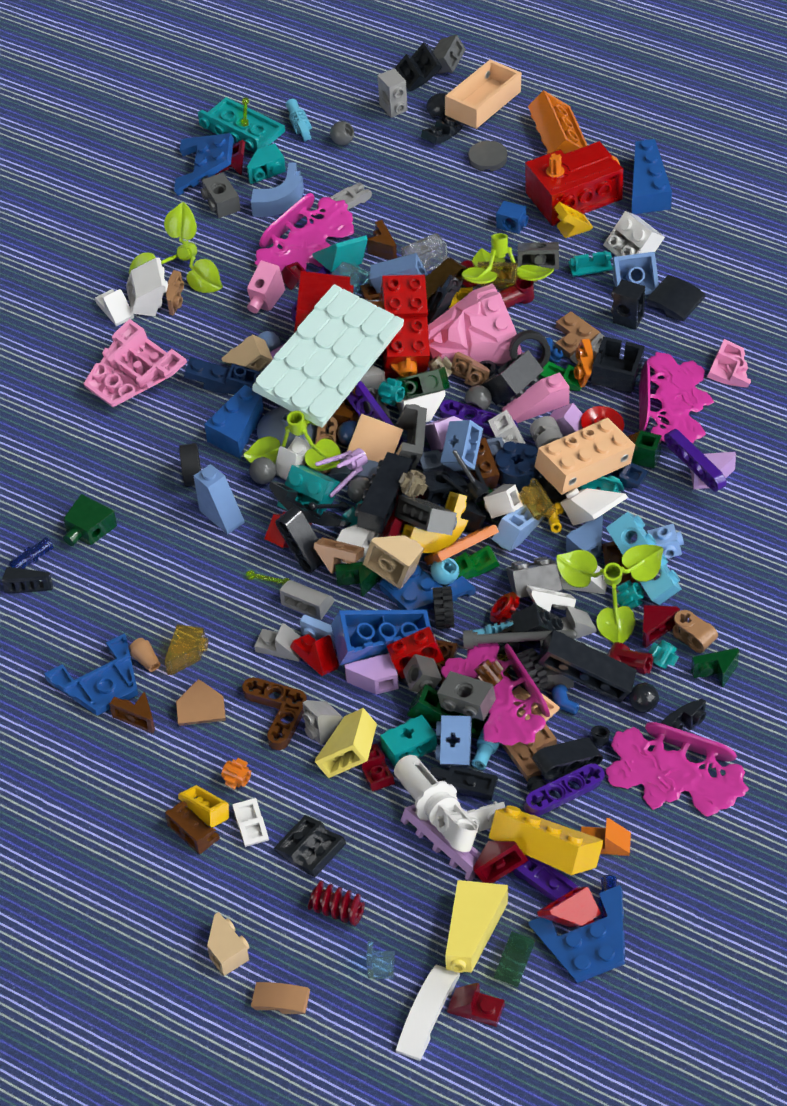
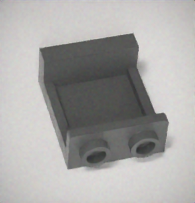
(414, 422)

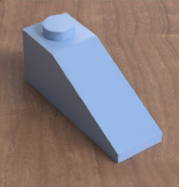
(515, 528)

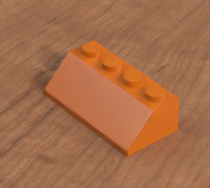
(556, 124)

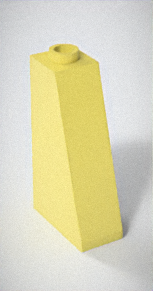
(473, 920)

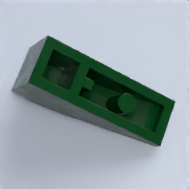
(427, 704)

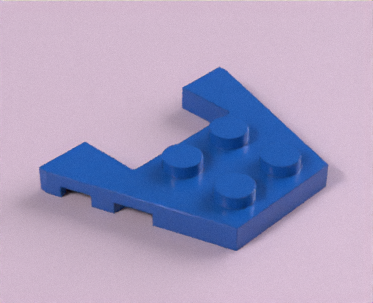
(212, 156)
(418, 591)
(99, 686)
(591, 947)

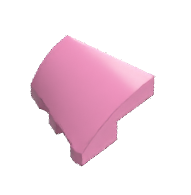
(730, 366)

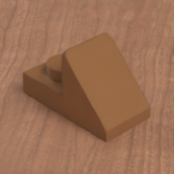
(333, 551)

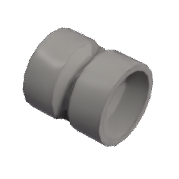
(545, 431)

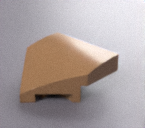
(200, 705)

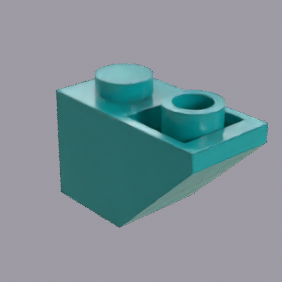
(265, 163)

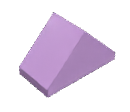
(568, 419)

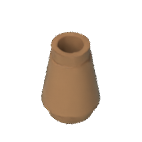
(143, 653)

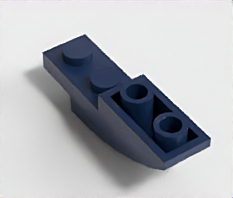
(220, 378)

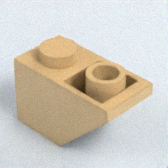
(251, 353)
(225, 946)

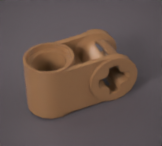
(694, 633)

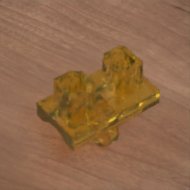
(537, 500)

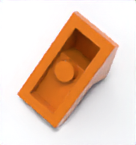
(615, 838)

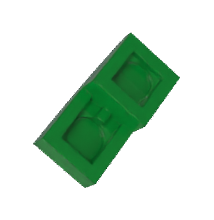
(568, 374)
(477, 563)

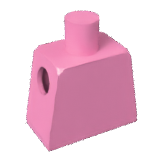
(265, 287)

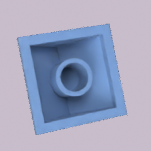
(637, 269)

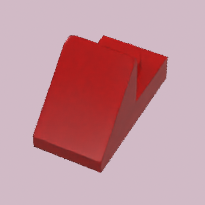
(317, 653)

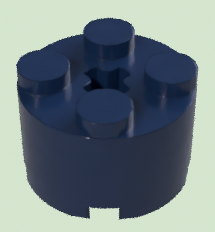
(516, 464)

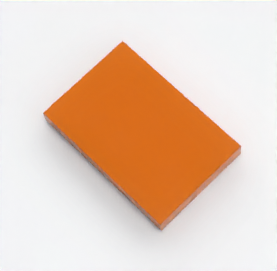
(461, 544)

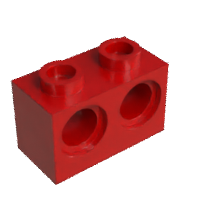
(419, 643)

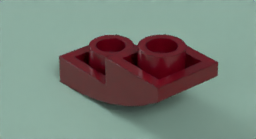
(376, 771)

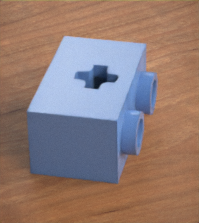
(464, 438)
(461, 728)

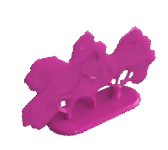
(308, 239)
(676, 394)
(503, 722)
(670, 773)

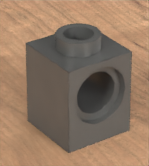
(421, 671)

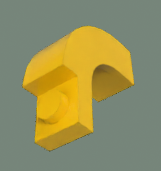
(435, 541)

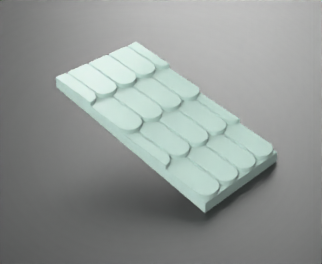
(327, 355)

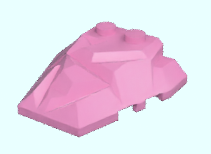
(474, 327)
(131, 366)

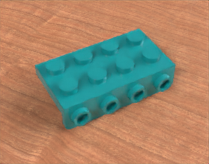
(227, 118)

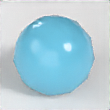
(445, 571)

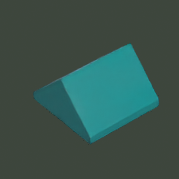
(346, 251)

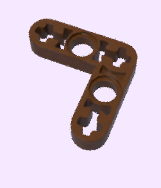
(284, 704)

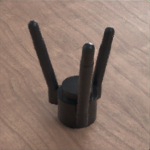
(476, 489)

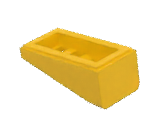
(206, 806)

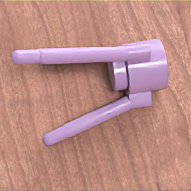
(353, 460)

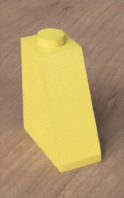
(348, 744)

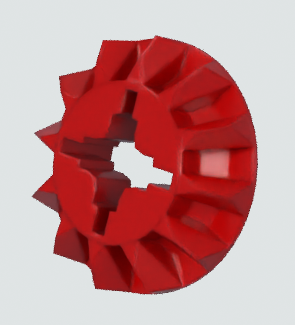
(504, 608)

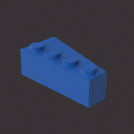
(650, 180)
(368, 632)

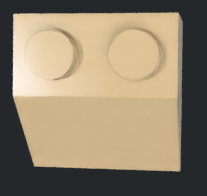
(393, 558)

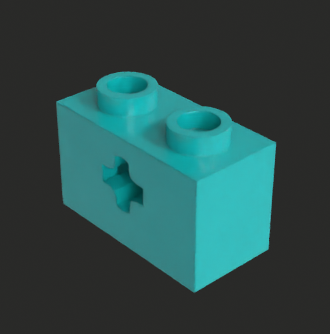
(411, 738)

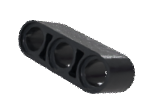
(299, 538)
(566, 757)

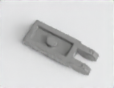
(352, 195)

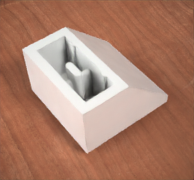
(633, 236)
(146, 288)

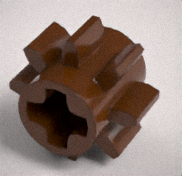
(489, 672)

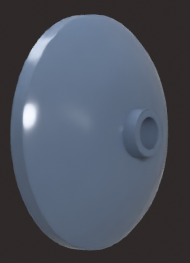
(274, 425)

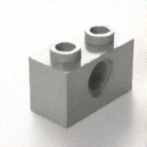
(392, 93)

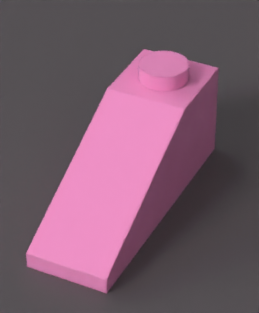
(540, 398)

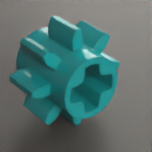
(391, 391)
(629, 594)
(663, 654)

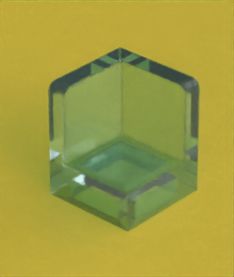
(380, 963)

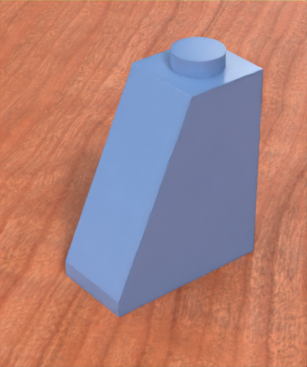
(403, 265)
(217, 499)

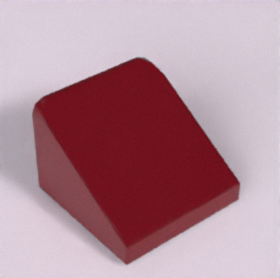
(291, 275)

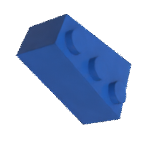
(235, 421)

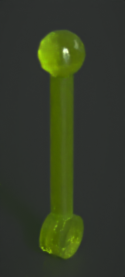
(244, 122)
(251, 575)

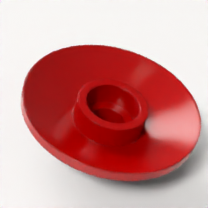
(599, 413)

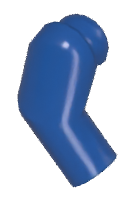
(555, 355)
(561, 699)

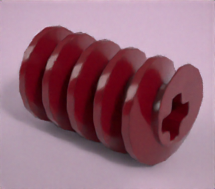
(336, 904)

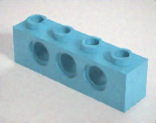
(622, 532)

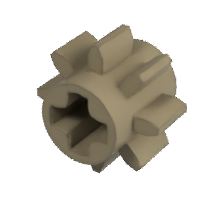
(437, 362)
(413, 483)

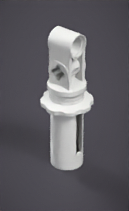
(436, 803)

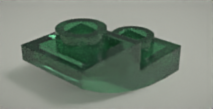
(514, 959)

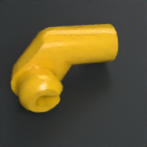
(554, 521)

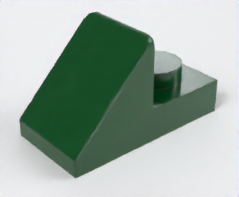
(356, 574)
(720, 663)

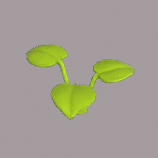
(181, 223)
(499, 249)
(297, 425)
(579, 566)

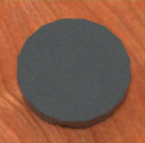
(488, 155)

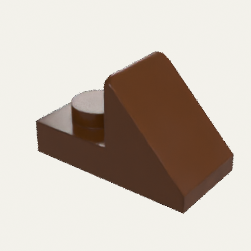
(382, 243)
(135, 715)

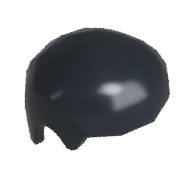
(436, 105)

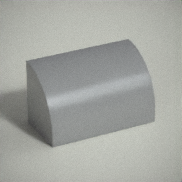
(305, 599)

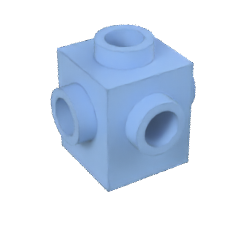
(668, 539)

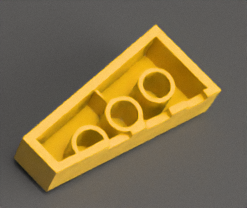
(547, 841)

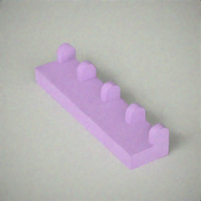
(465, 860)

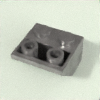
(540, 573)

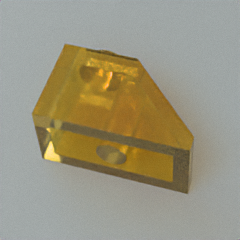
(505, 273)
(185, 648)

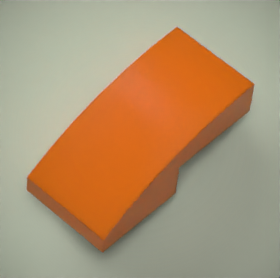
(584, 356)

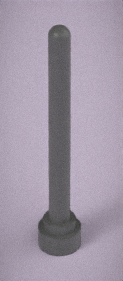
(472, 638)

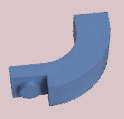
(280, 198)

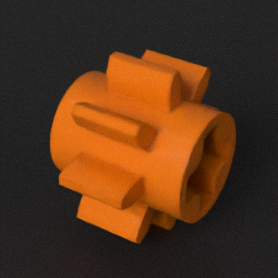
(236, 773)

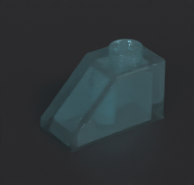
(357, 274)

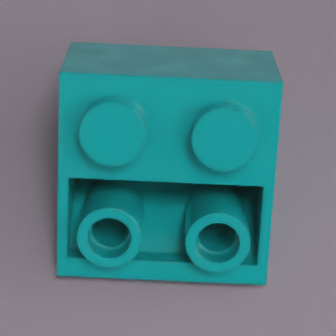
(311, 486)

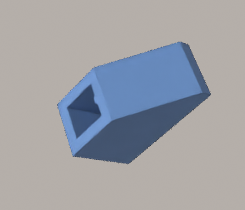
(587, 537)

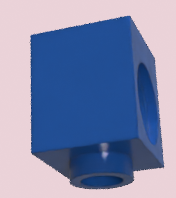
(511, 217)

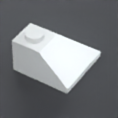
(429, 401)
(589, 504)

